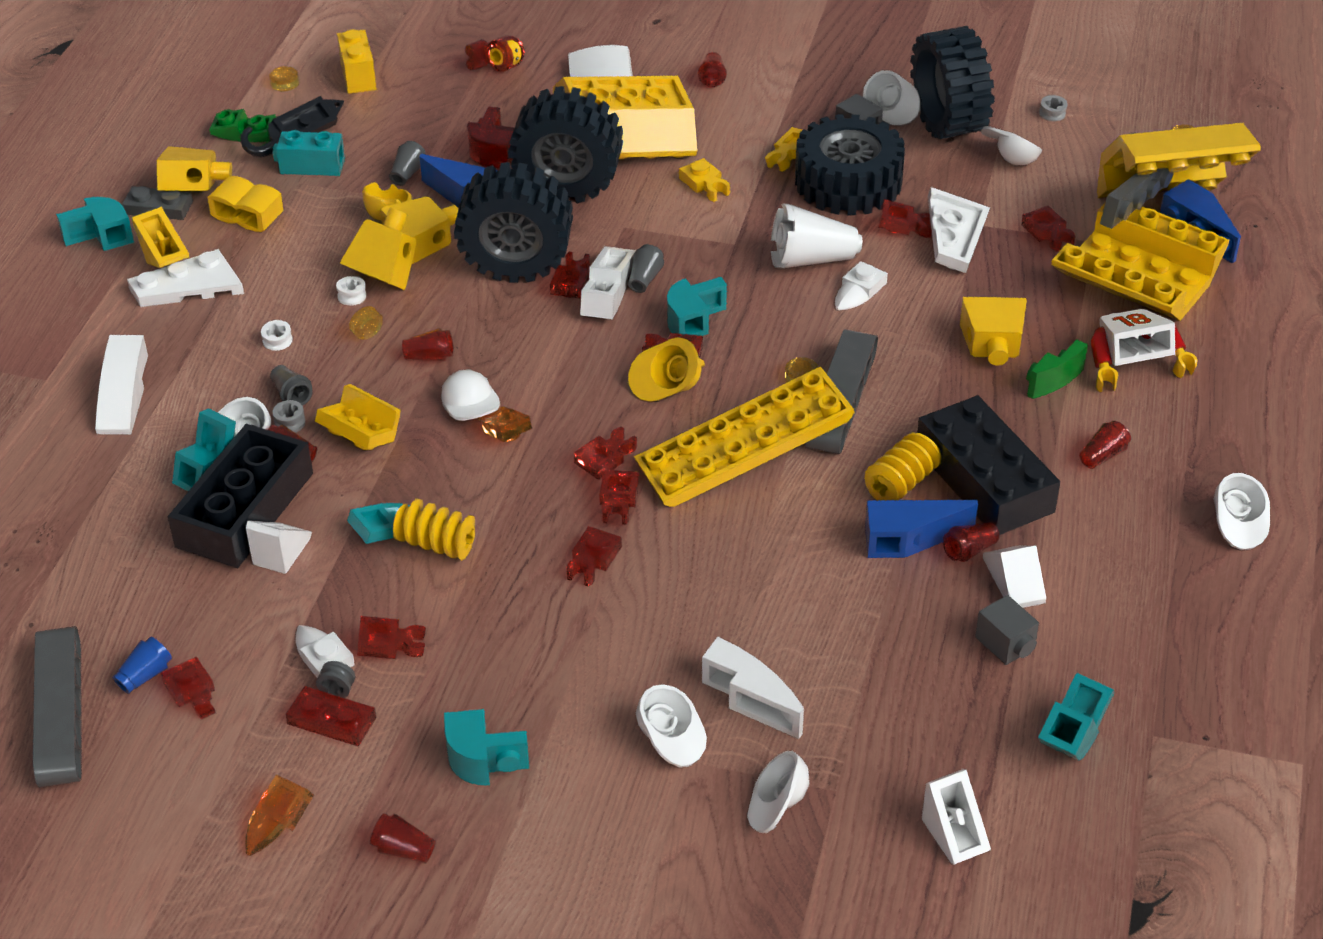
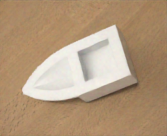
(859, 286)
(319, 647)

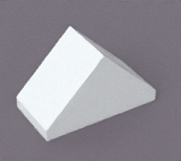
(275, 544)
(1017, 574)
(954, 817)

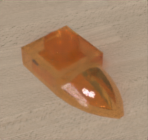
(505, 424)
(277, 810)

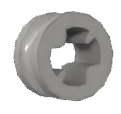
(1053, 108)
(288, 408)

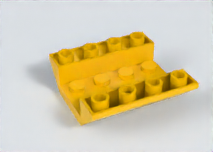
(651, 110)
(1186, 152)
(1147, 260)

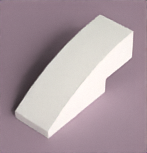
(606, 282)
(121, 384)
(752, 687)

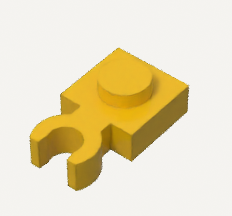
(784, 150)
(704, 176)

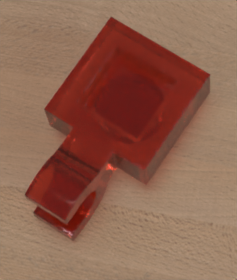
(190, 684)

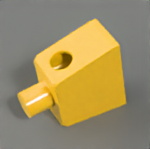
(179, 169)
(426, 224)
(382, 250)
(993, 327)

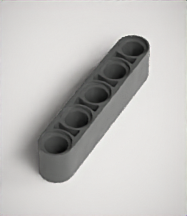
(849, 373)
(57, 707)

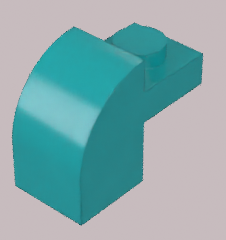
(98, 219)
(691, 305)
(212, 437)
(1075, 721)
(476, 753)

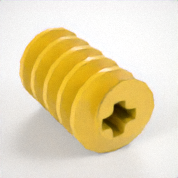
(902, 467)
(434, 530)

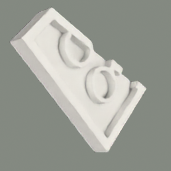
(955, 228)
(189, 277)

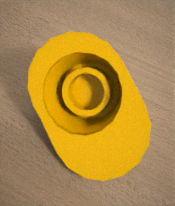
(665, 370)

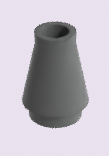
(406, 162)
(645, 266)
(291, 384)

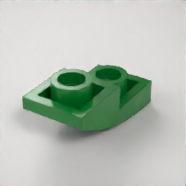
(230, 125)
(1056, 371)

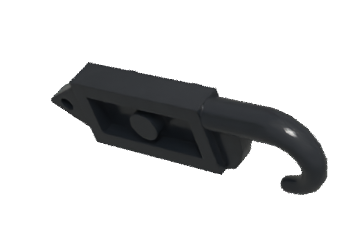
(310, 117)

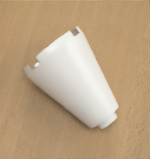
(811, 238)

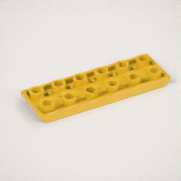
(744, 437)

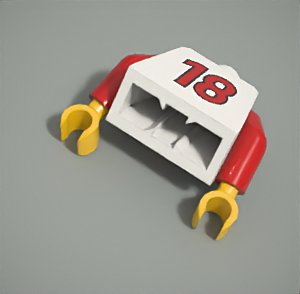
(1136, 338)

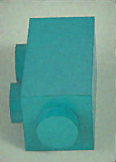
(309, 153)

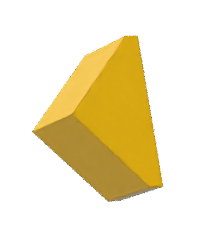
(158, 238)

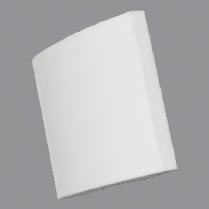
(600, 61)

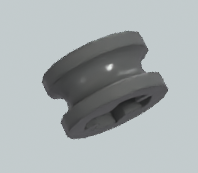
(336, 678)

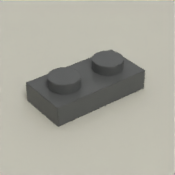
(144, 199)

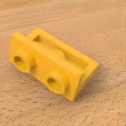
(360, 418)

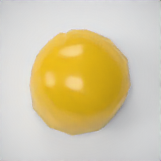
(376, 198)

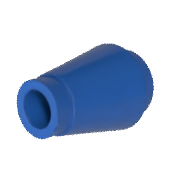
(143, 664)

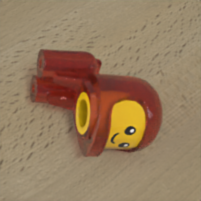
(499, 53)

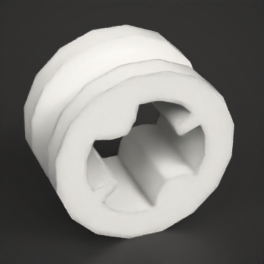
(351, 290)
(279, 328)

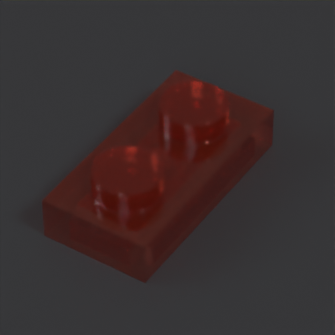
(331, 716)

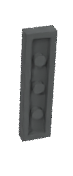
(1133, 195)

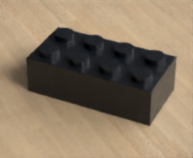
(990, 465)
(245, 483)

